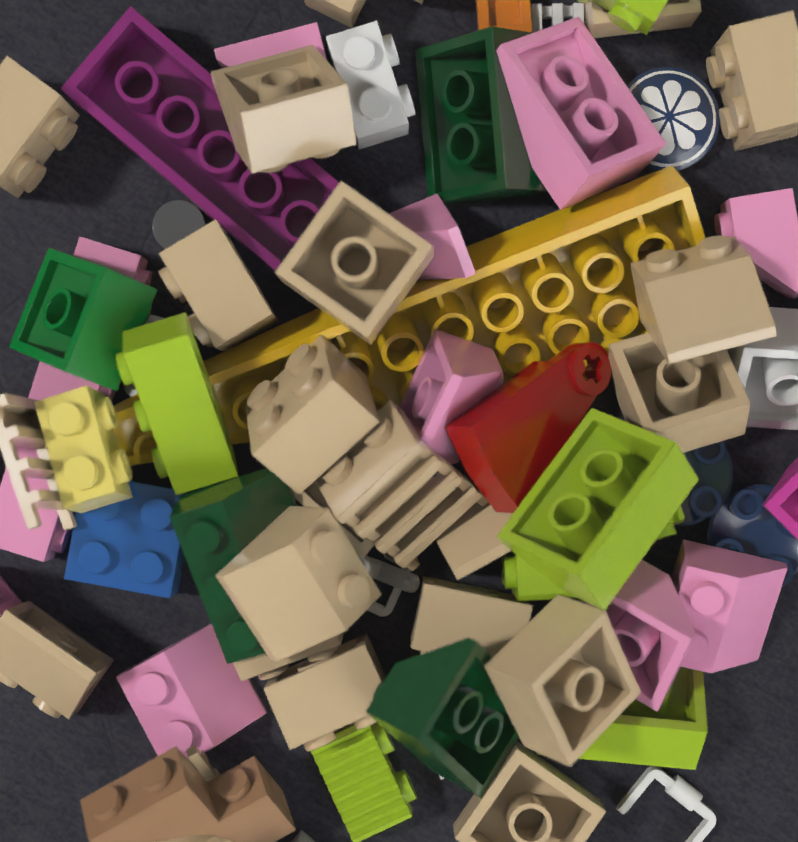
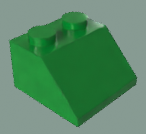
(80, 317)

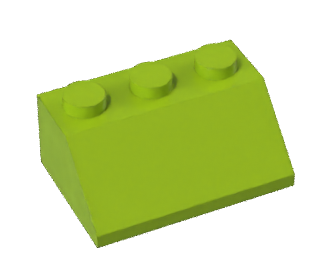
(599, 507)
(659, 738)

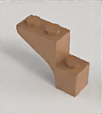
(174, 801)

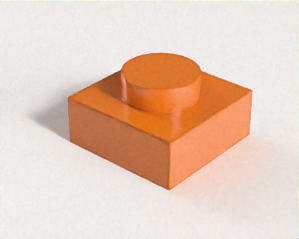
(504, 14)

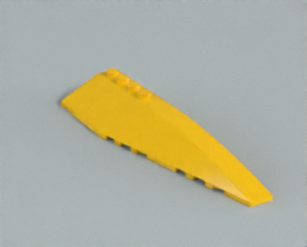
(529, 300)

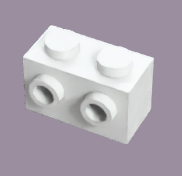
(366, 65)

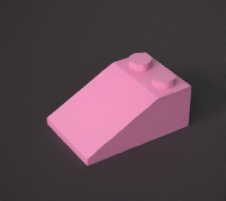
(575, 113)

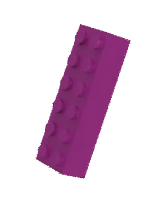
(173, 121)

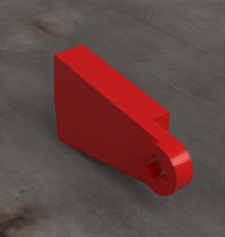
(526, 422)

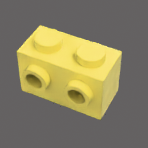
(84, 449)

